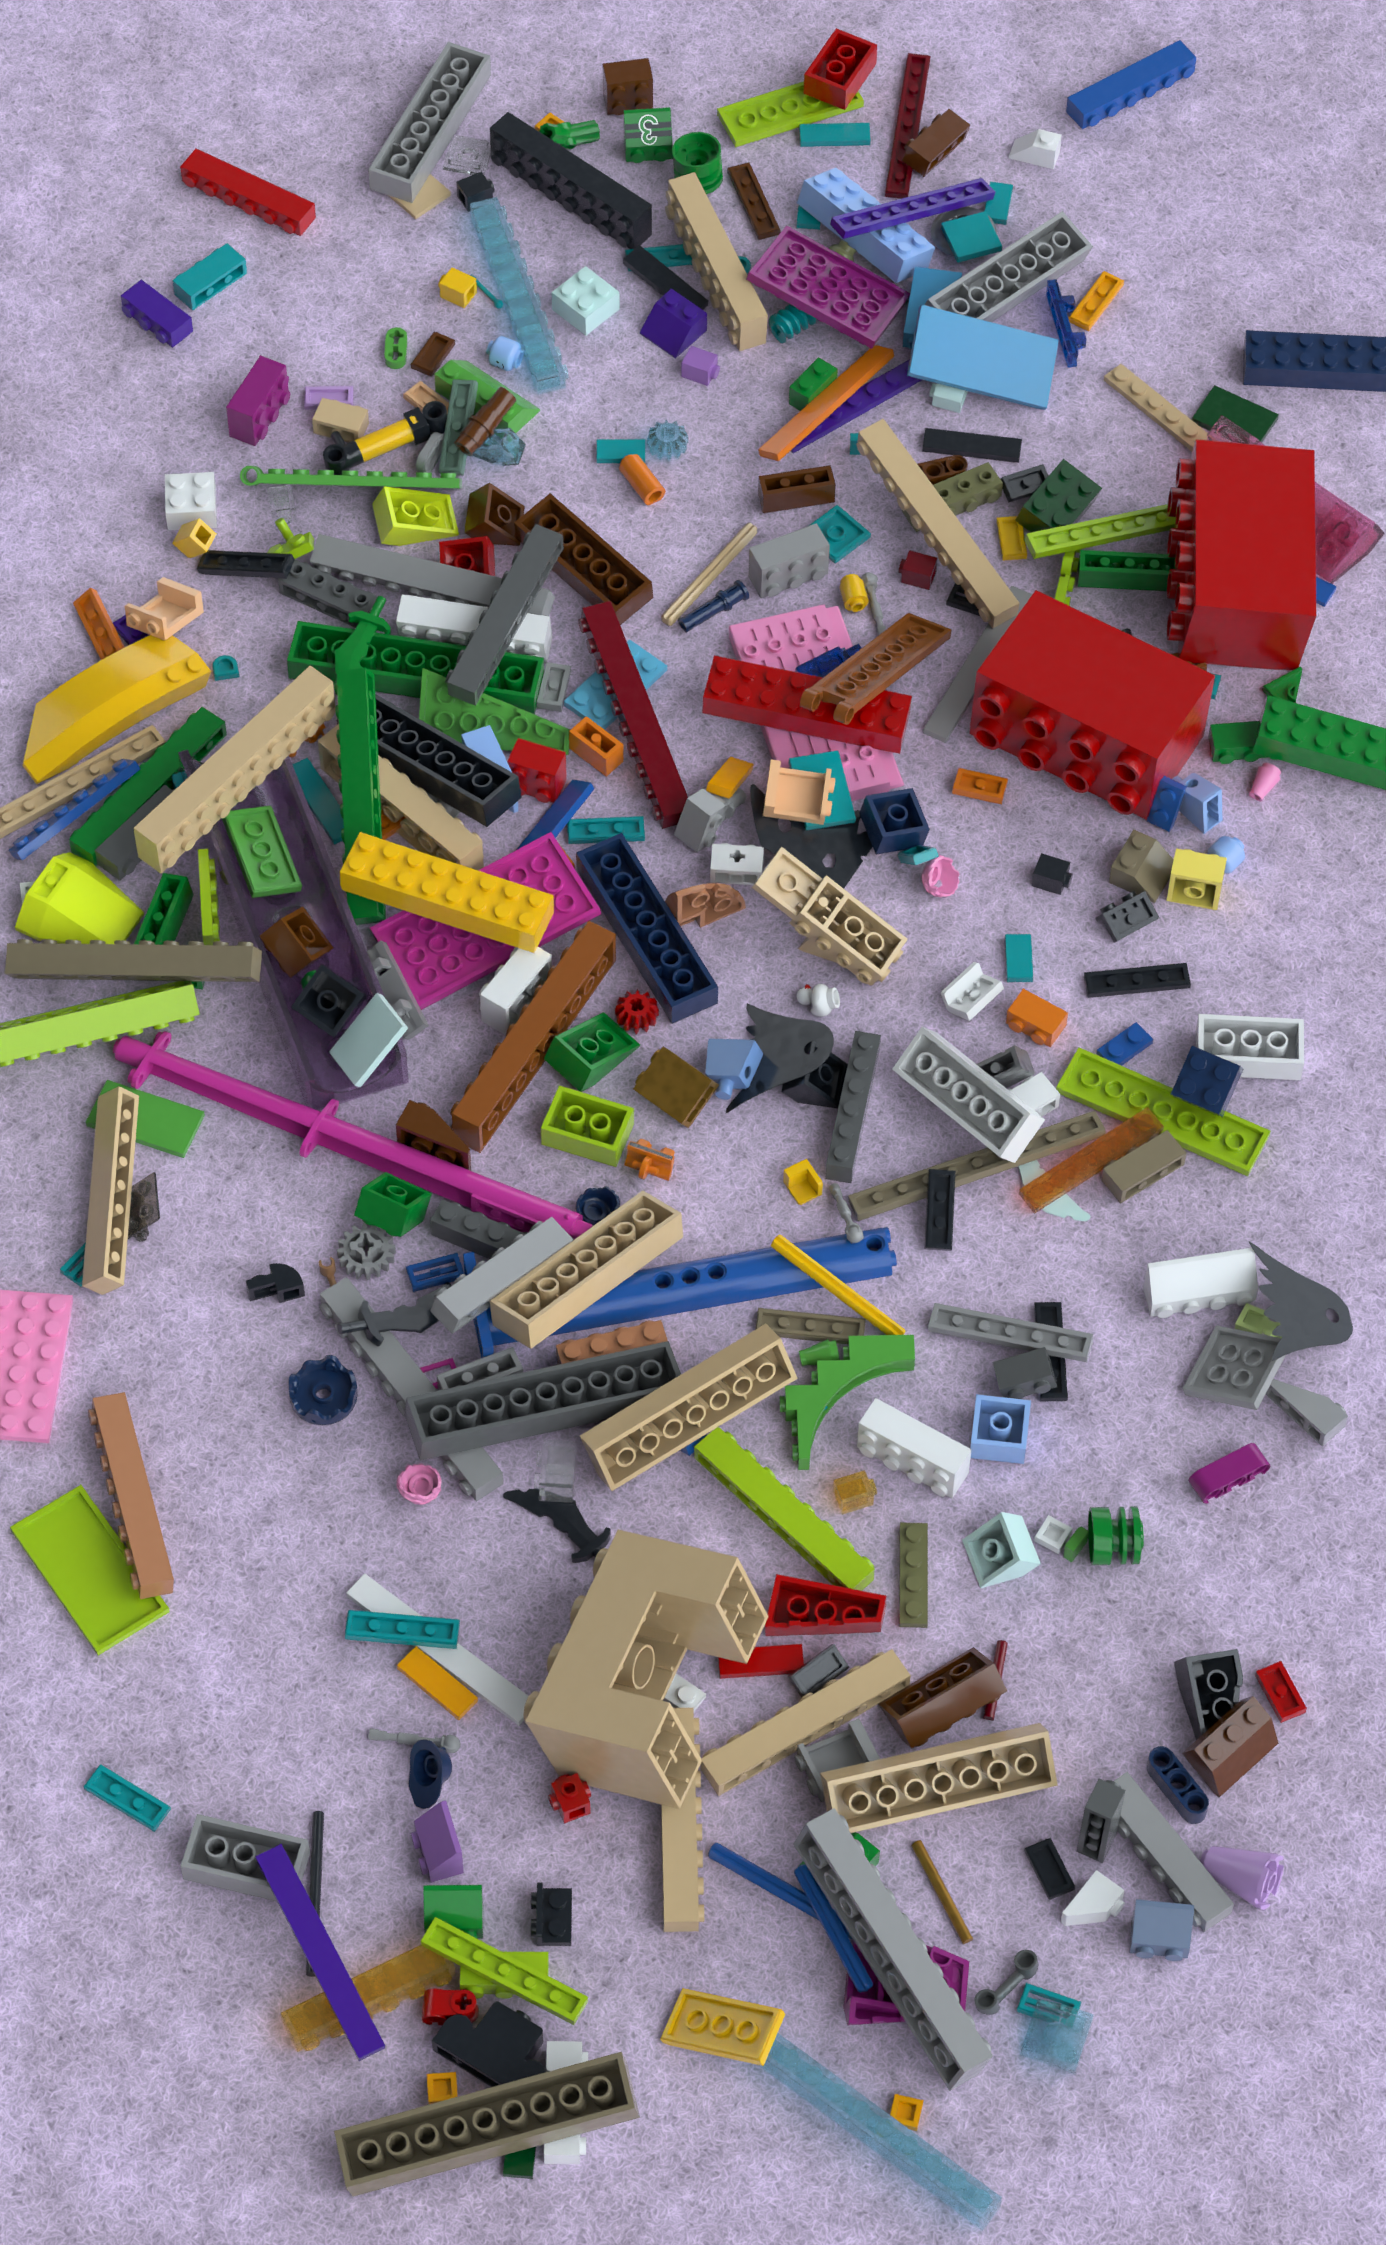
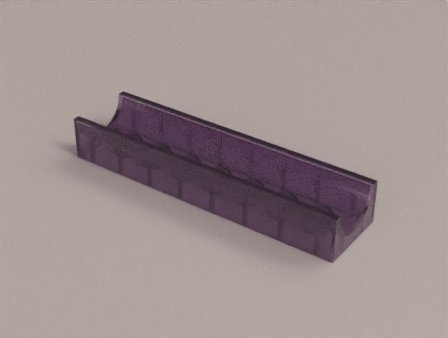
(322, 897)

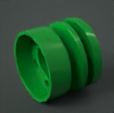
(699, 154)
(1114, 1535)

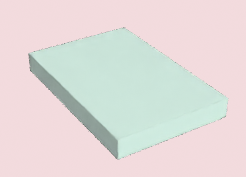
(368, 1040)

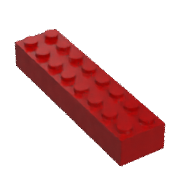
(773, 700)

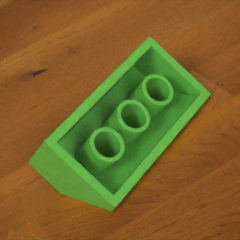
(515, 418)

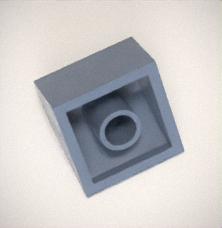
(1161, 1929)

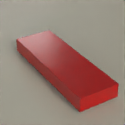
(764, 1662)

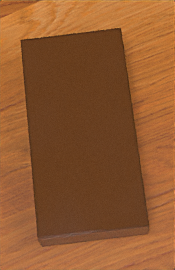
(433, 354)

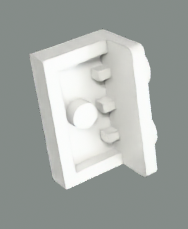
(970, 992)

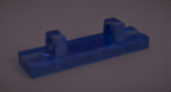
(1059, 307)

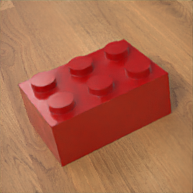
(840, 69)

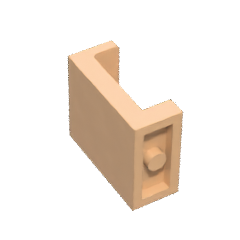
(166, 612)
(798, 794)

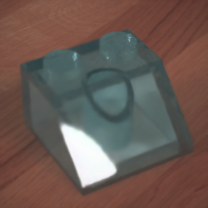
(1057, 2035)

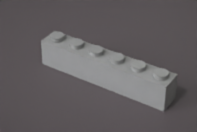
(473, 1292)
(1170, 1857)

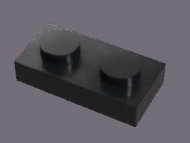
(1023, 482)

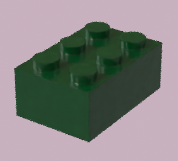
(1059, 499)

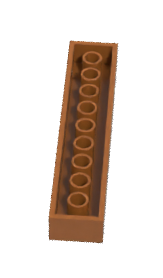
(528, 1040)

